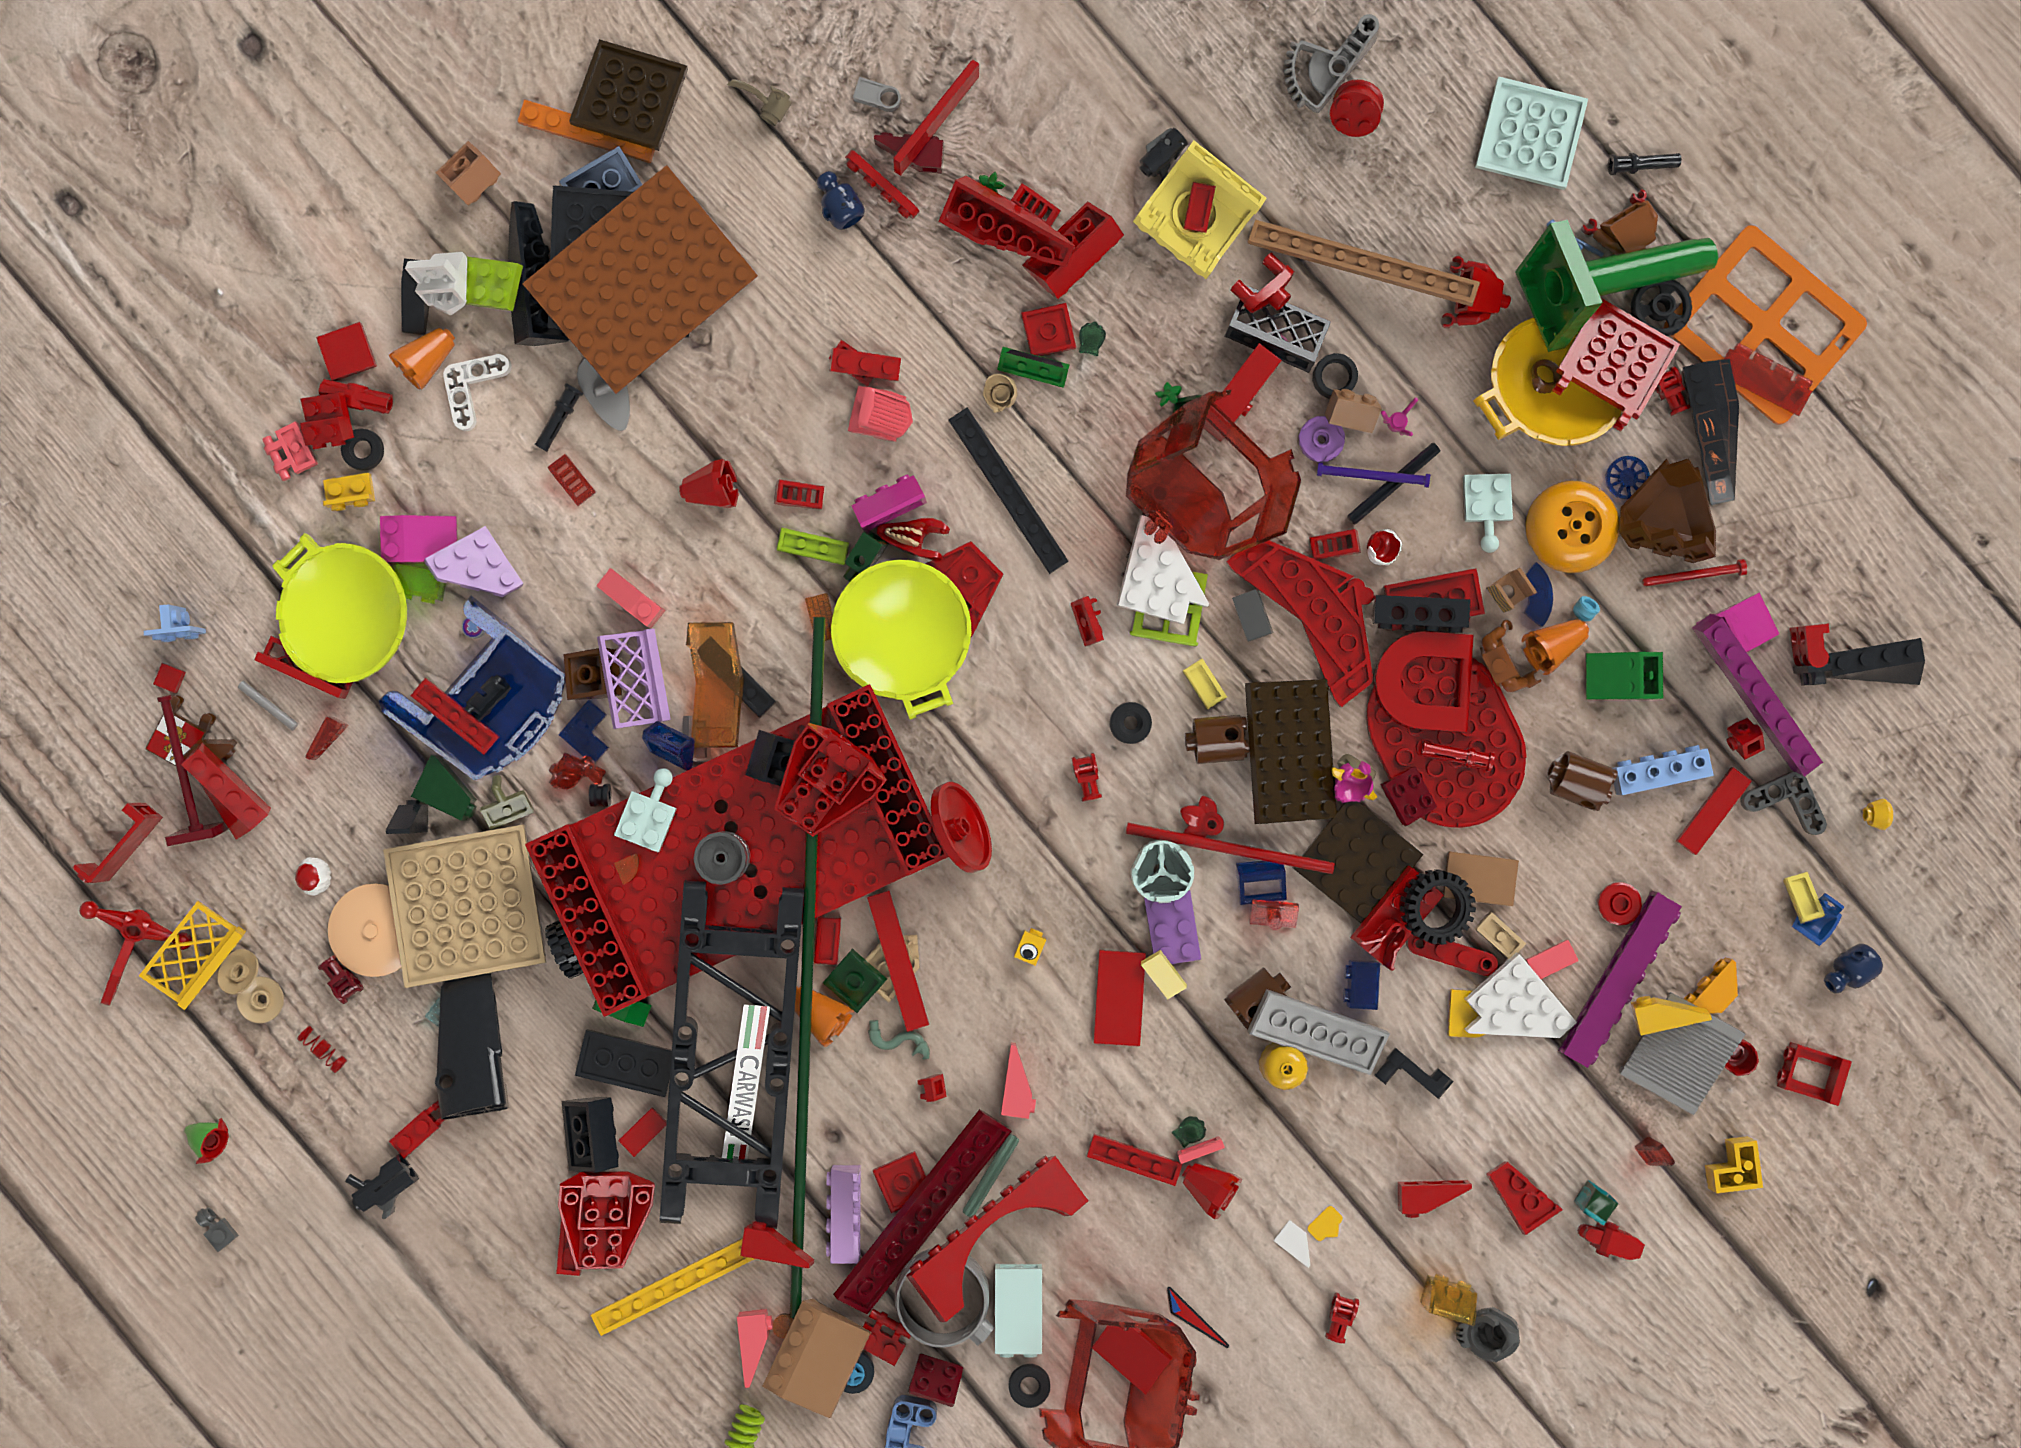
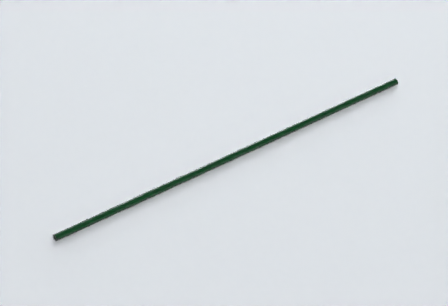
(806, 989)

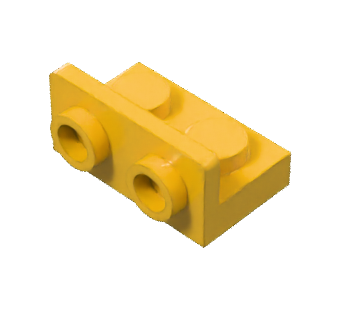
(348, 490)

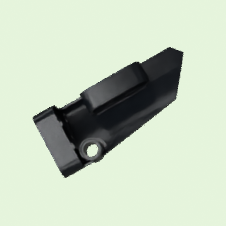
(469, 1049)

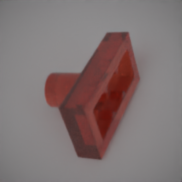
(1274, 914)

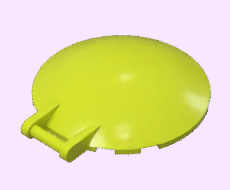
(339, 610)
(902, 632)

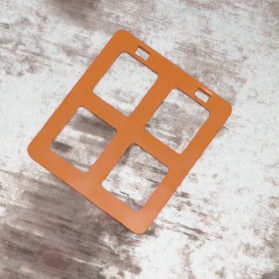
(1767, 323)

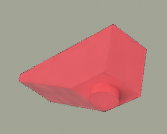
(630, 598)
(1017, 1091)
(753, 1334)

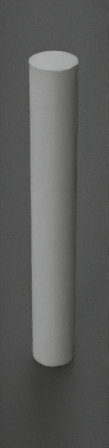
(267, 705)

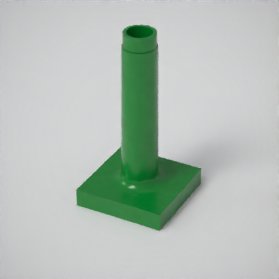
(1567, 289)

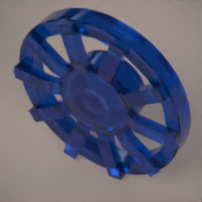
(1626, 477)

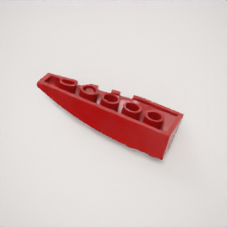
(999, 222)

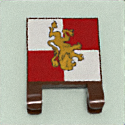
(188, 732)

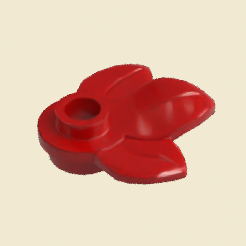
(1199, 816)

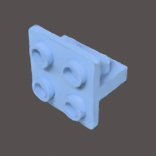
(174, 625)

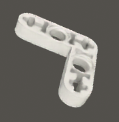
(467, 378)

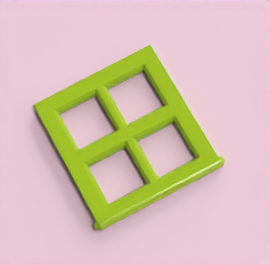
(1163, 635)

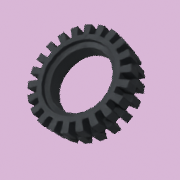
(1462, 911)

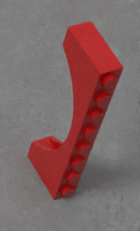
(941, 1274)

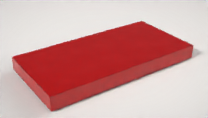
(1451, 585)
(1119, 998)

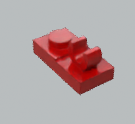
(1086, 620)

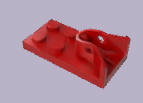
(1383, 929)

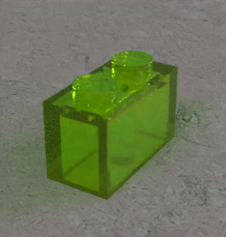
(420, 583)

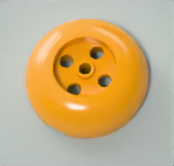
(1546, 519)

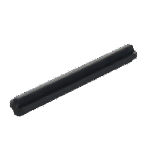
(1389, 487)

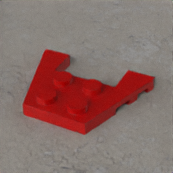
(973, 576)

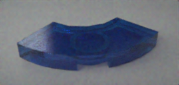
(1541, 603)

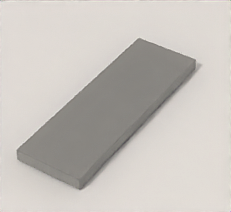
(1318, 1032)

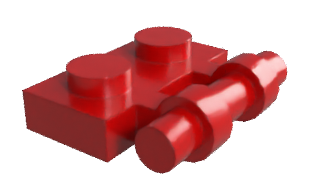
(882, 1344)

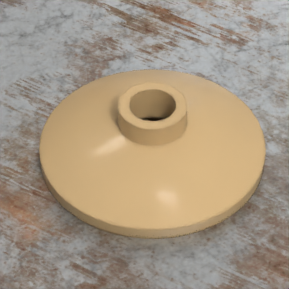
(238, 971)
(251, 1006)

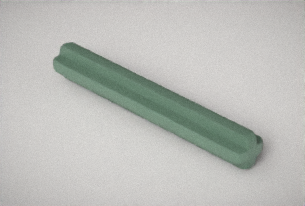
(991, 1175)

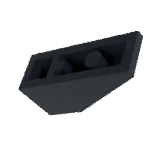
(413, 308)
(409, 818)

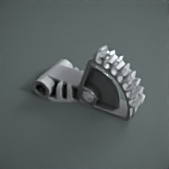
(1323, 60)

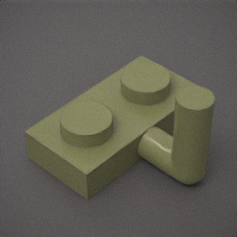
(505, 808)

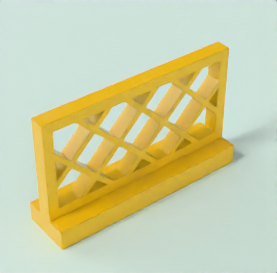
(205, 970)

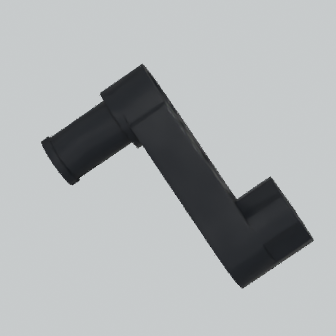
(1435, 1084)

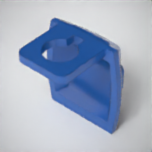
(1821, 928)

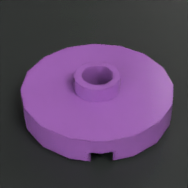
(1333, 435)

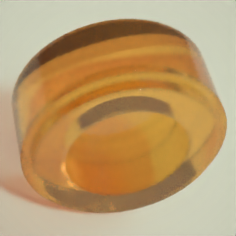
(782, 1324)

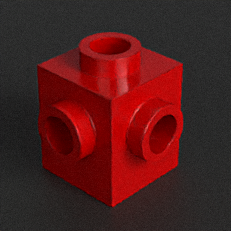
(1745, 738)

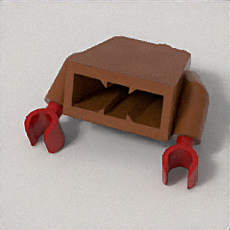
(1629, 229)

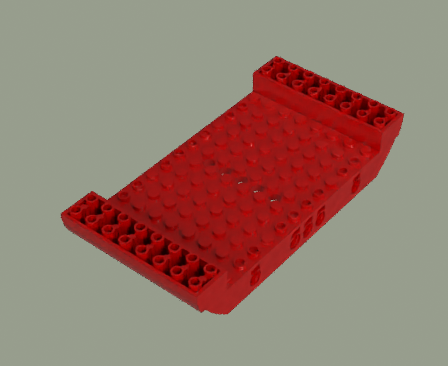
(632, 931)

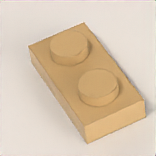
(1500, 935)

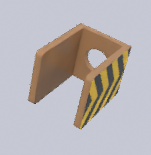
(1520, 584)

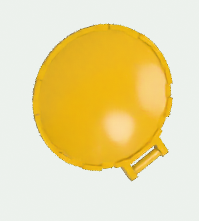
(1550, 418)

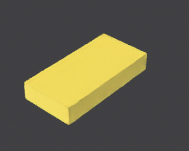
(1204, 684)
(1804, 897)
(1163, 974)

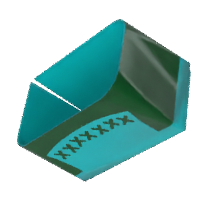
(1595, 1202)

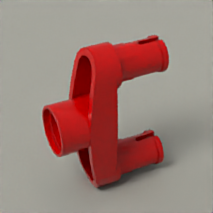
(1272, 293)

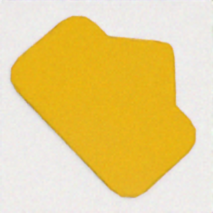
(1326, 1224)

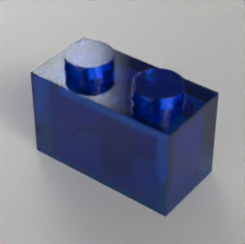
(1362, 985)

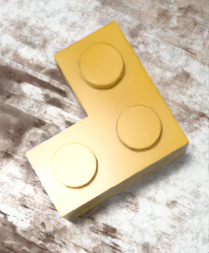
(1740, 1171)

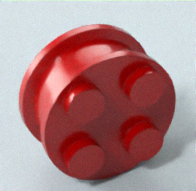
(1357, 108)

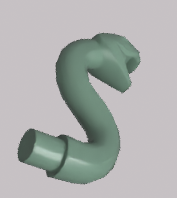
(876, 1039)

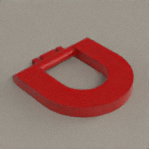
(1427, 644)

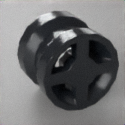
(600, 795)

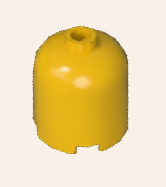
(1273, 1061)

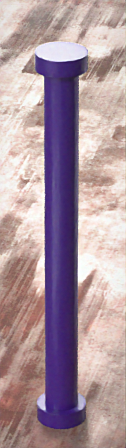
(1373, 475)

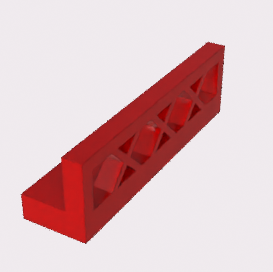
(297, 673)

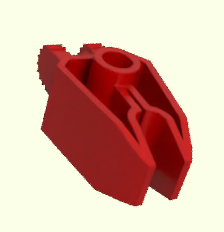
(1611, 1240)

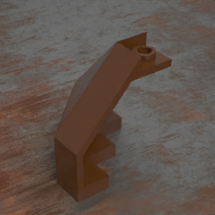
(1671, 514)

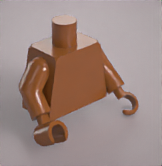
(1500, 662)

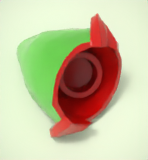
(207, 1139)

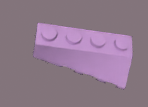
(845, 1214)

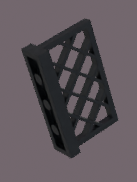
(1289, 352)

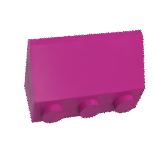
(888, 503)

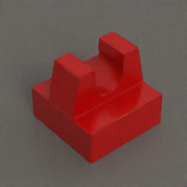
(934, 1088)

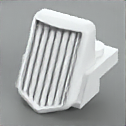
(441, 280)

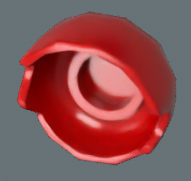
(1743, 1059)

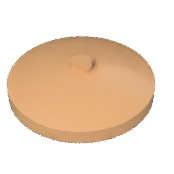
(365, 932)

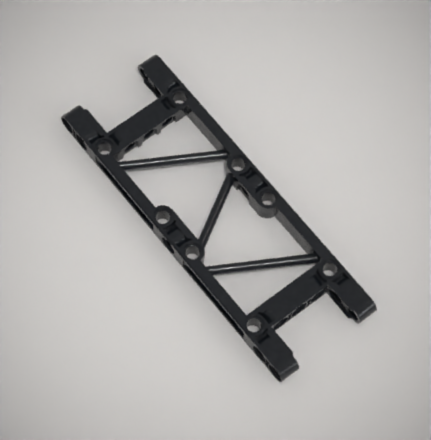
(744, 943)

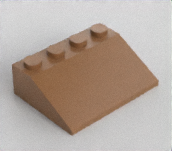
(816, 1358)

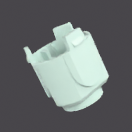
(1174, 882)

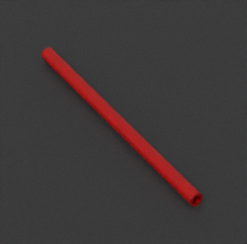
(1230, 848)

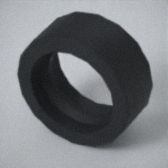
(1329, 359)

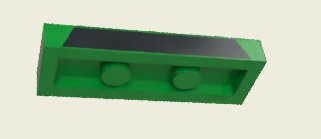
(1033, 367)

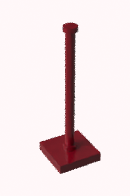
(196, 830)

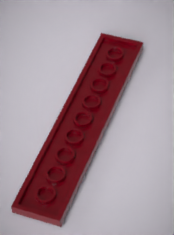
(922, 1212)

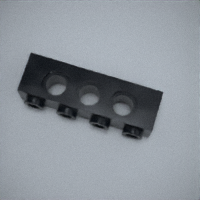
(1458, 609)

